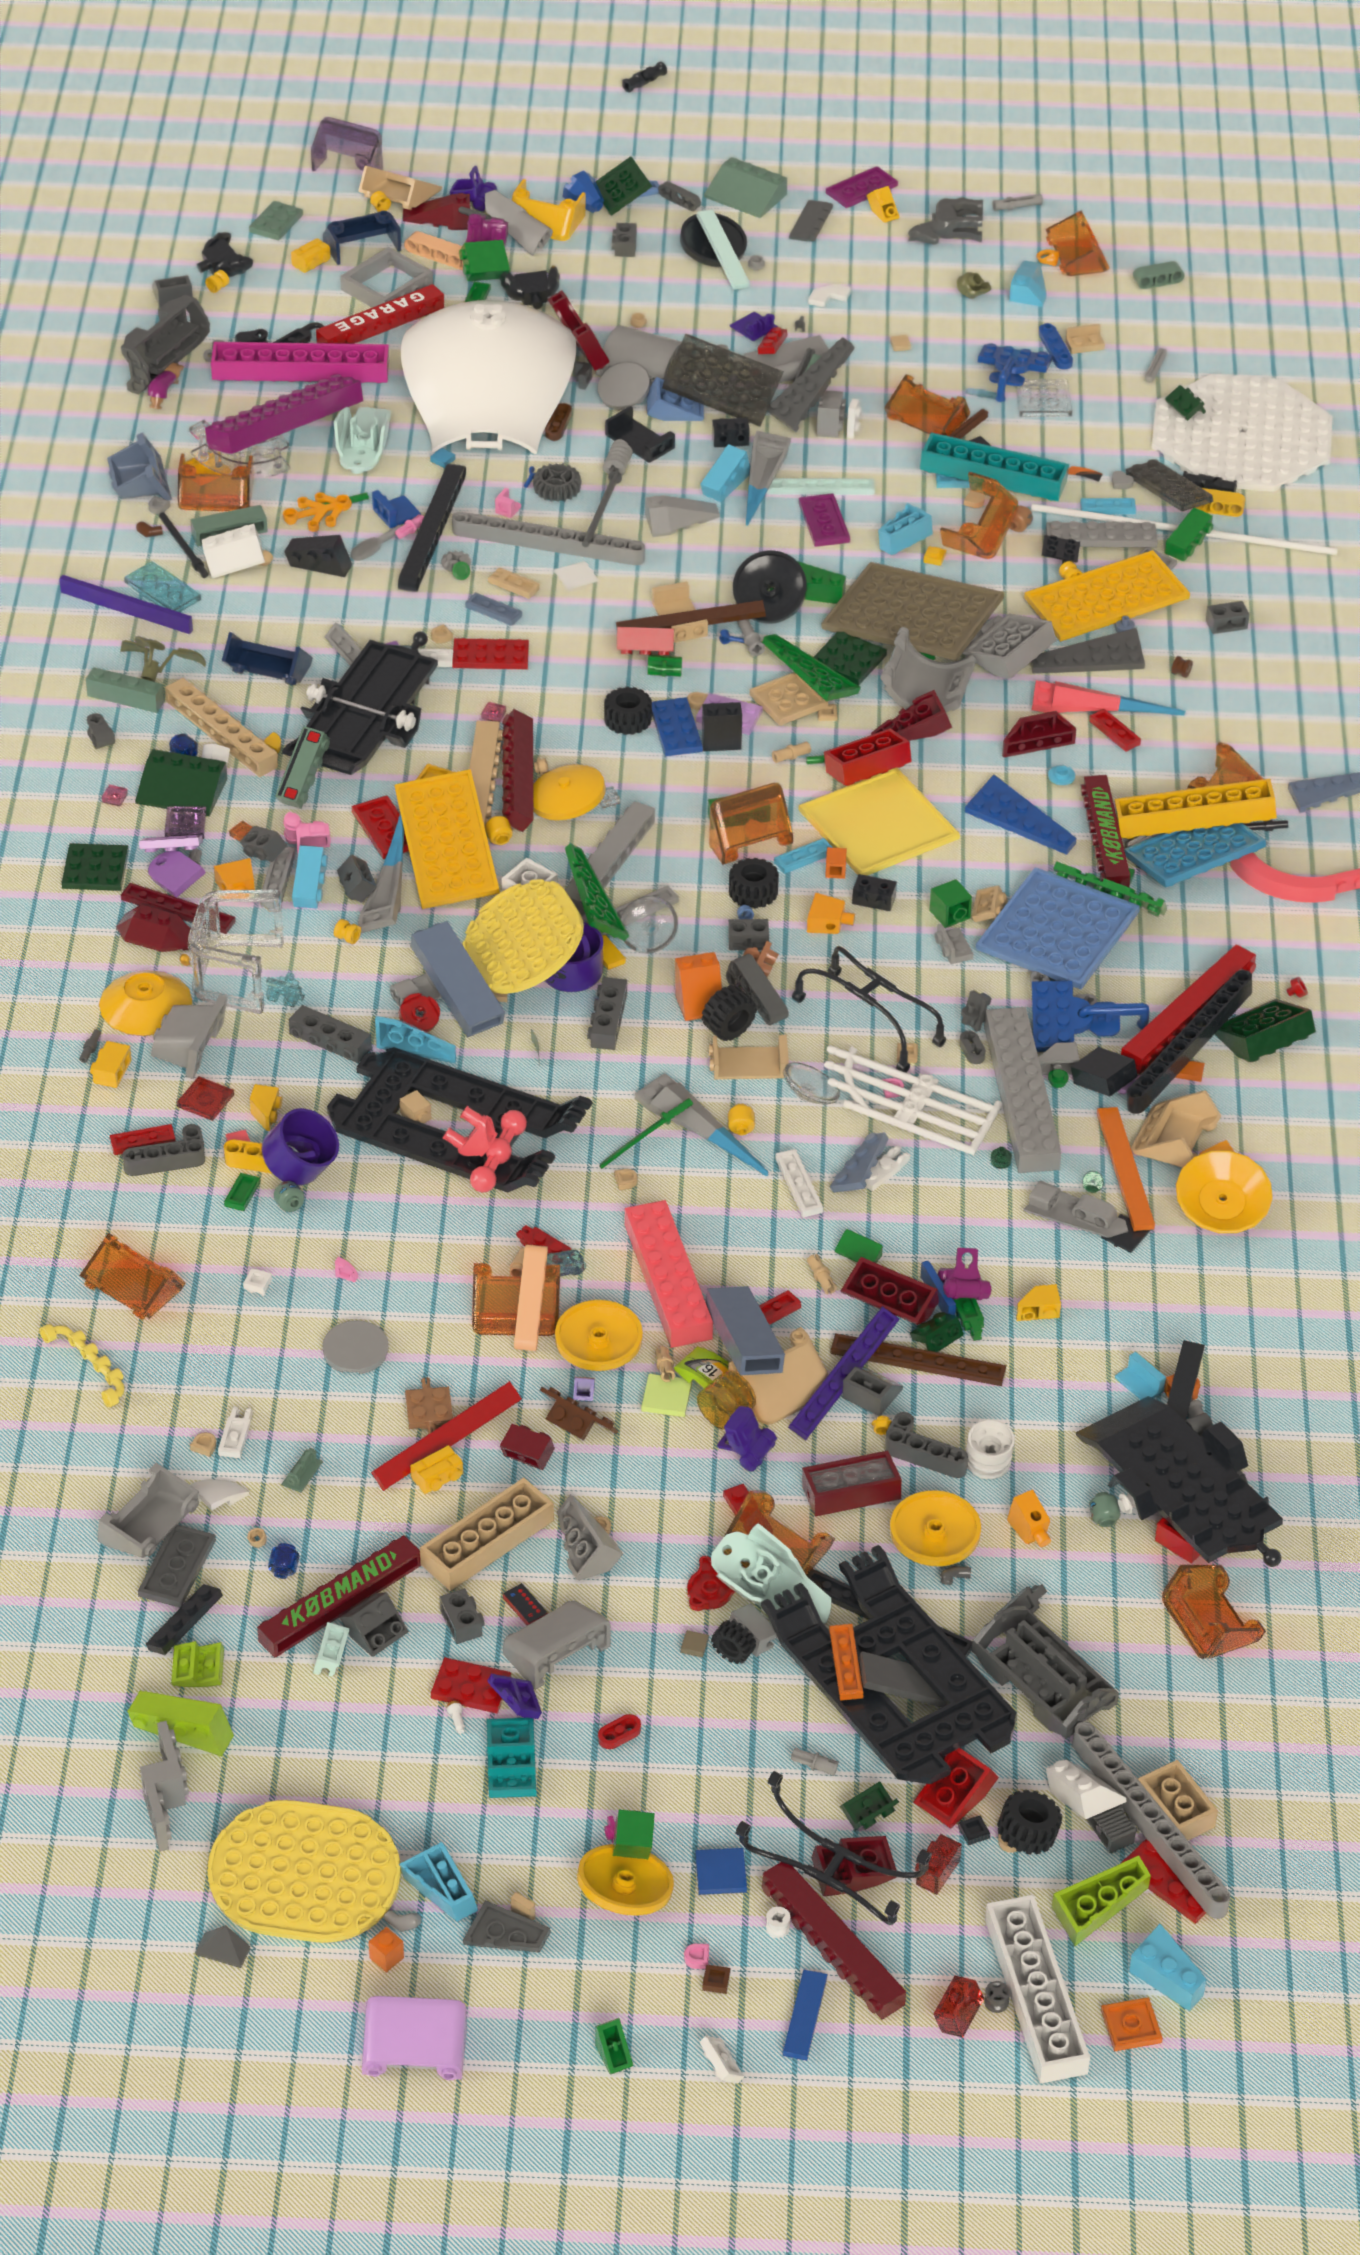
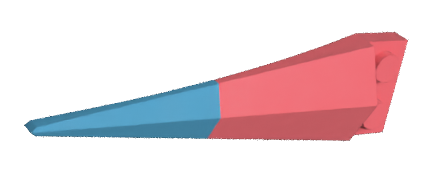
(1072, 698)

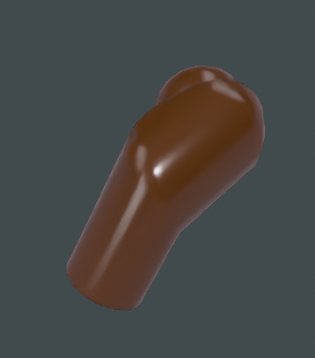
(148, 531)

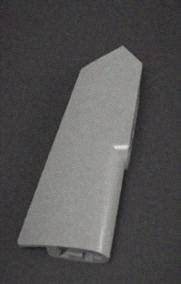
(521, 226)
(420, 984)
(1081, 1213)

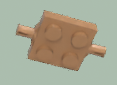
(428, 1406)

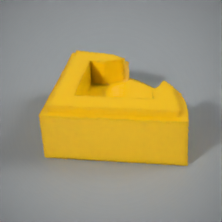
(273, 742)

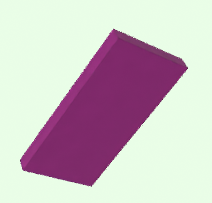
(859, 186)
(824, 520)

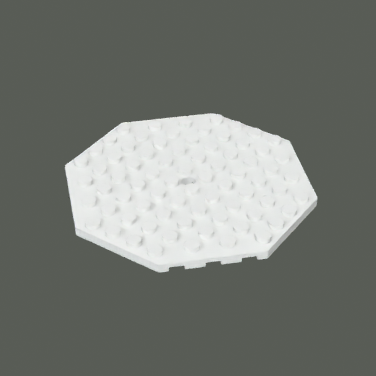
(1279, 439)

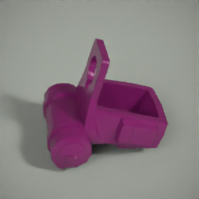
(486, 229)
(963, 1281)

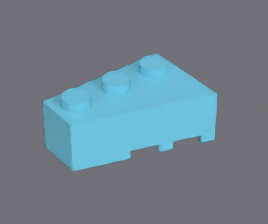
(726, 473)
(905, 529)
(309, 877)
(440, 1881)
(1168, 1969)

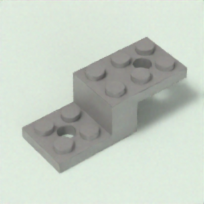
(164, 1785)

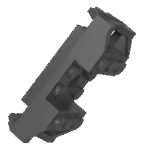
(165, 342)
(1043, 1670)

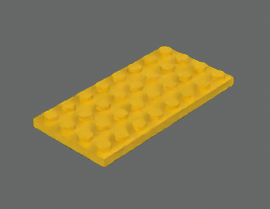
(1107, 595)
(446, 839)

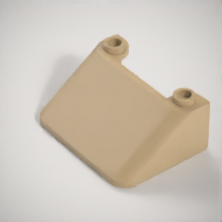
(397, 187)
(1175, 1127)
(787, 1392)

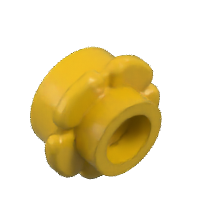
(881, 1424)

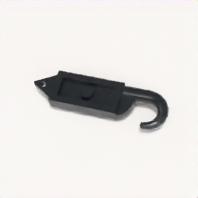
(300, 335)

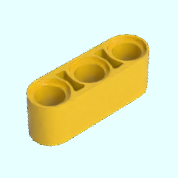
(1224, 503)
(244, 1155)

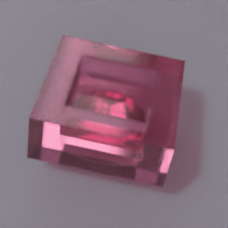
(493, 712)
(114, 795)

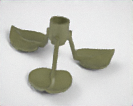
(151, 667)

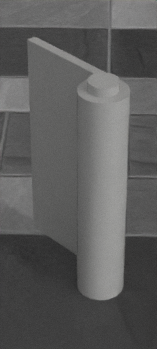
(790, 355)

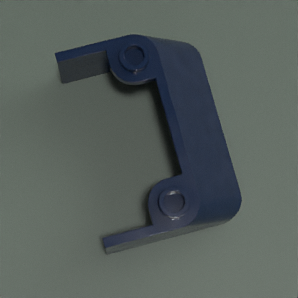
(360, 228)
(266, 660)

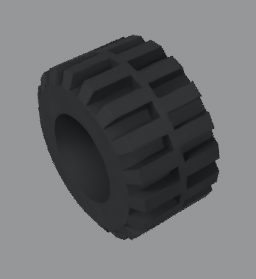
(627, 710)
(753, 882)
(729, 1013)
(1029, 1822)

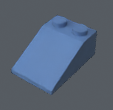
(670, 406)

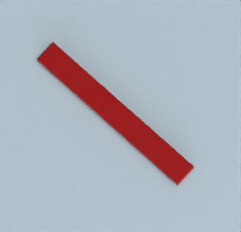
(447, 1434)

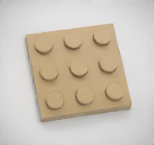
(787, 698)

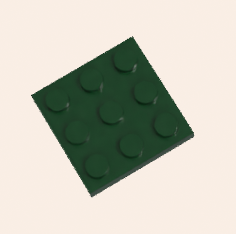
(622, 185)
(851, 656)
(95, 867)

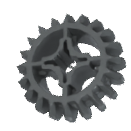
(557, 482)

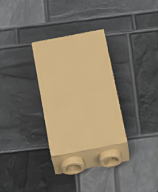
(675, 599)
(749, 1061)

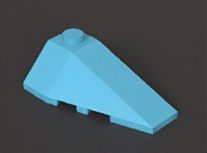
(1028, 284)
(411, 1039)

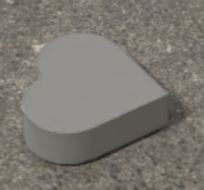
(1121, 480)

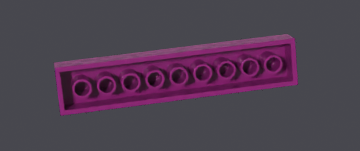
(283, 414)

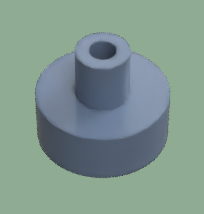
(1124, 624)

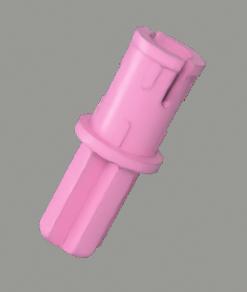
(409, 526)

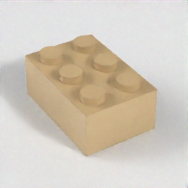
(1181, 1799)

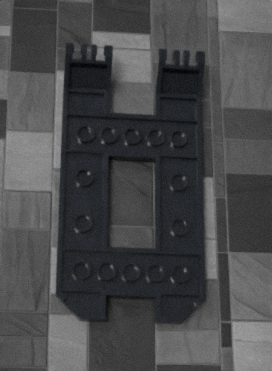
(398, 1073)
(895, 1626)

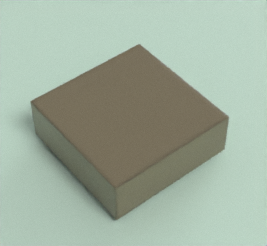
(694, 1643)

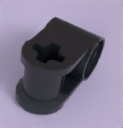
(252, 336)

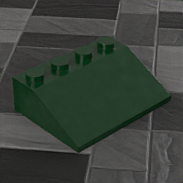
(181, 781)
(1266, 1029)

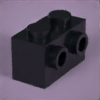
(731, 432)
(874, 892)

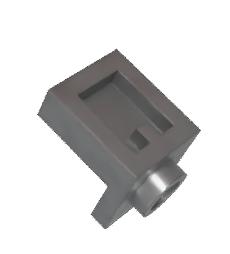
(583, 372)

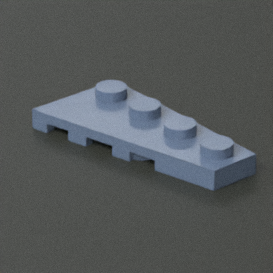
(1319, 790)
(858, 1167)

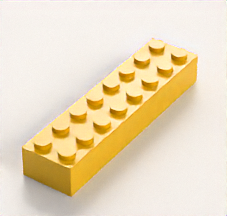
(1195, 808)

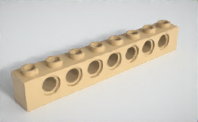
(221, 727)

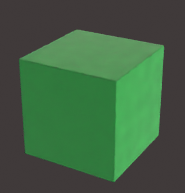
(950, 903)
(633, 1834)

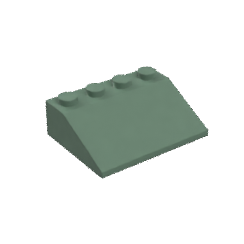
(747, 187)

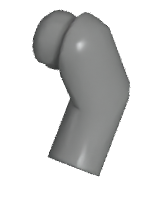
(404, 1922)

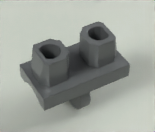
(975, 1010)

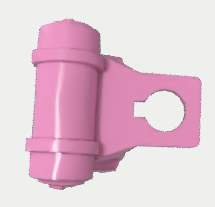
(306, 834)

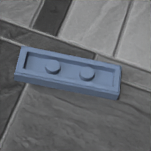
(493, 609)

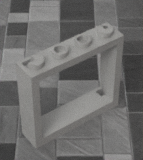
(352, 280)

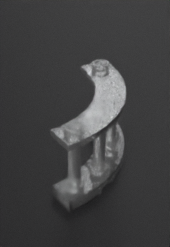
(215, 461)

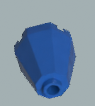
(584, 183)

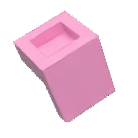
(505, 505)

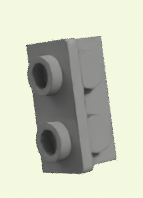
(953, 944)

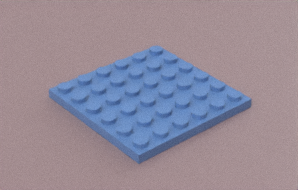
(1058, 927)

